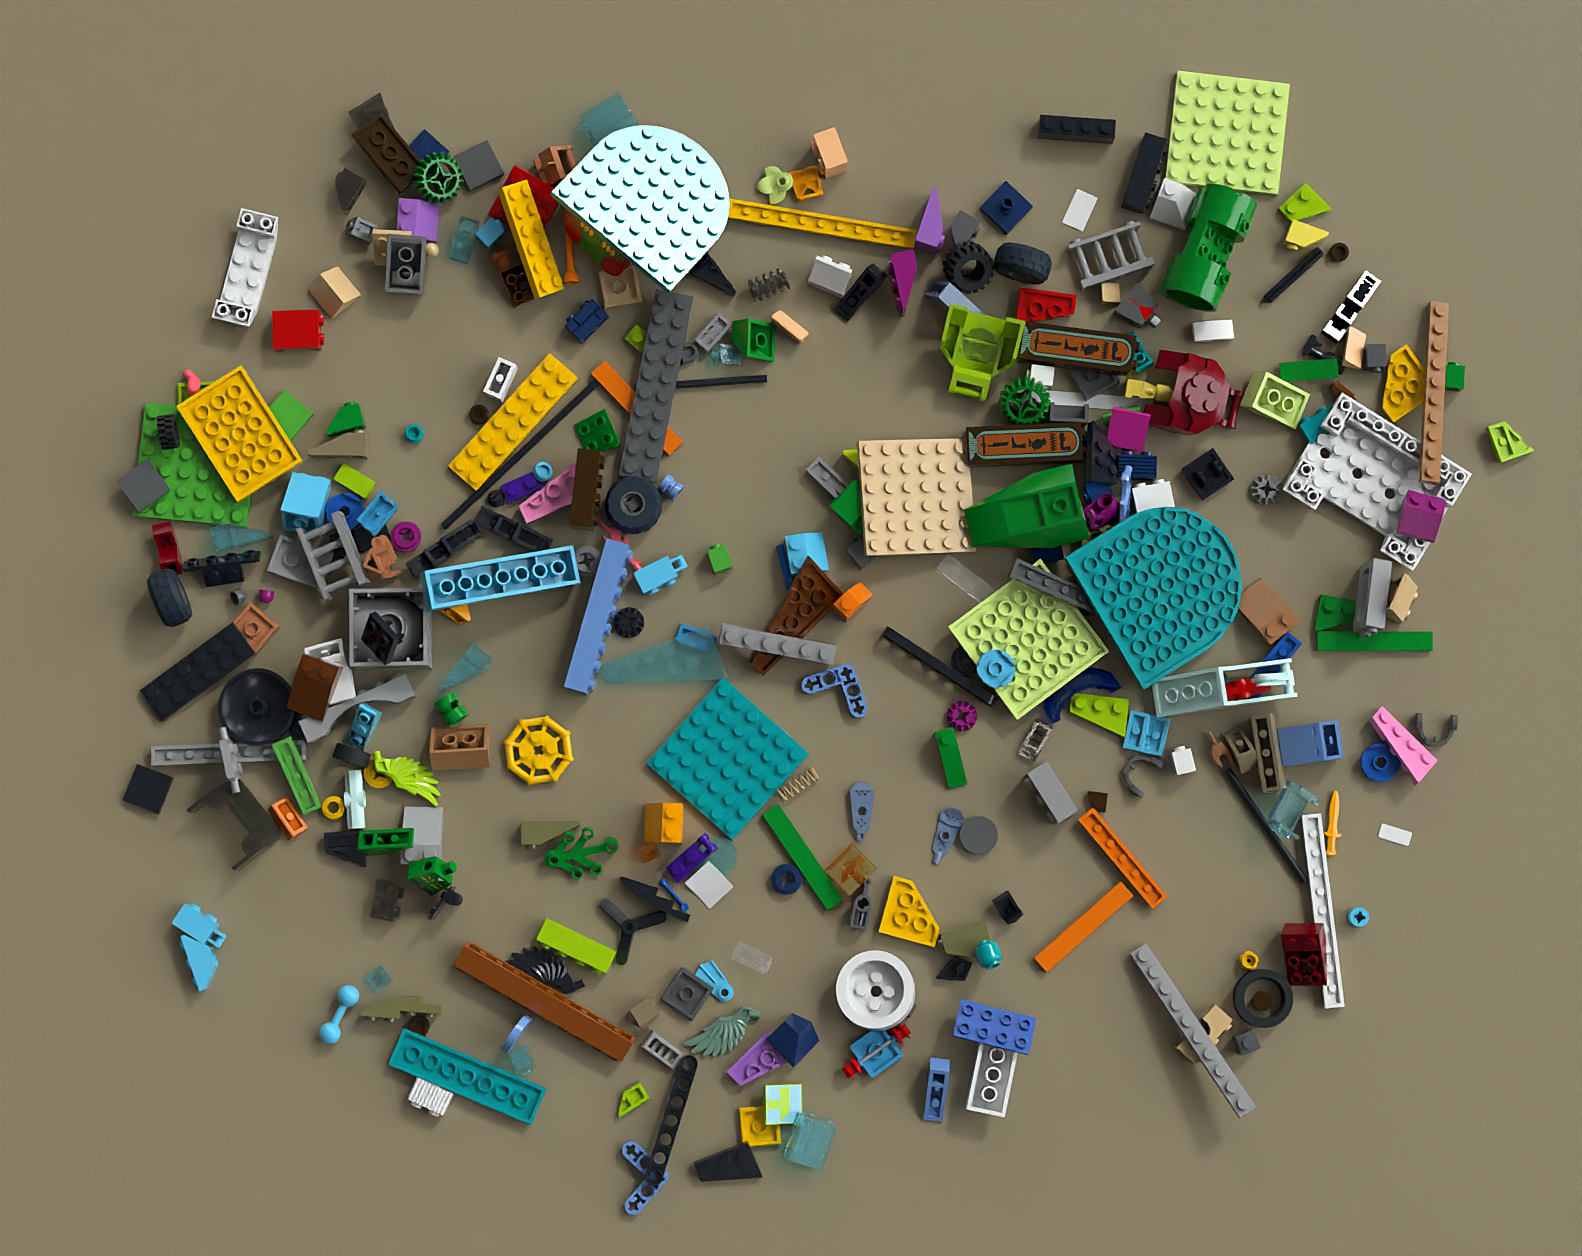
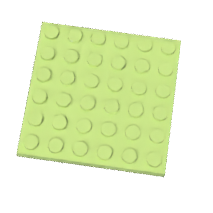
(1227, 132)
(1041, 635)

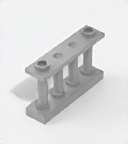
(1106, 274)
(345, 541)

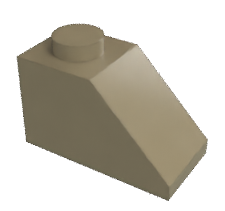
(1242, 750)

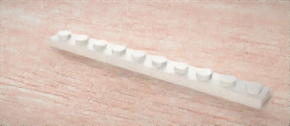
(1322, 904)

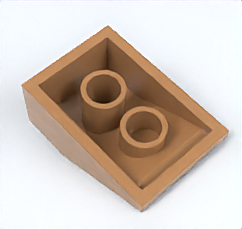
(1266, 612)

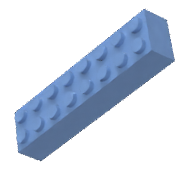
(597, 617)

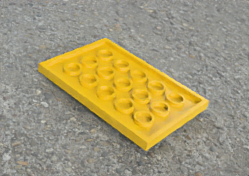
(239, 433)

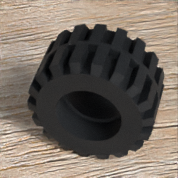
(959, 257)

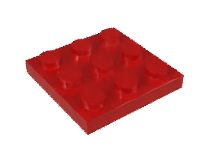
(541, 193)

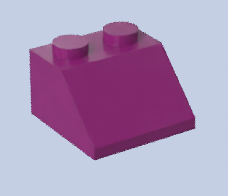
(1420, 516)

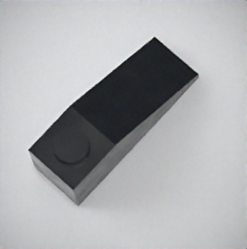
(860, 291)

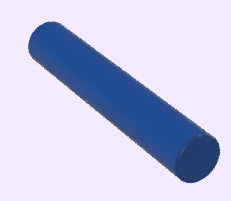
(784, 566)

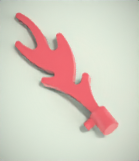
(615, 535)

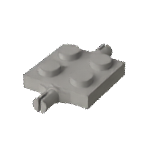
(229, 752)

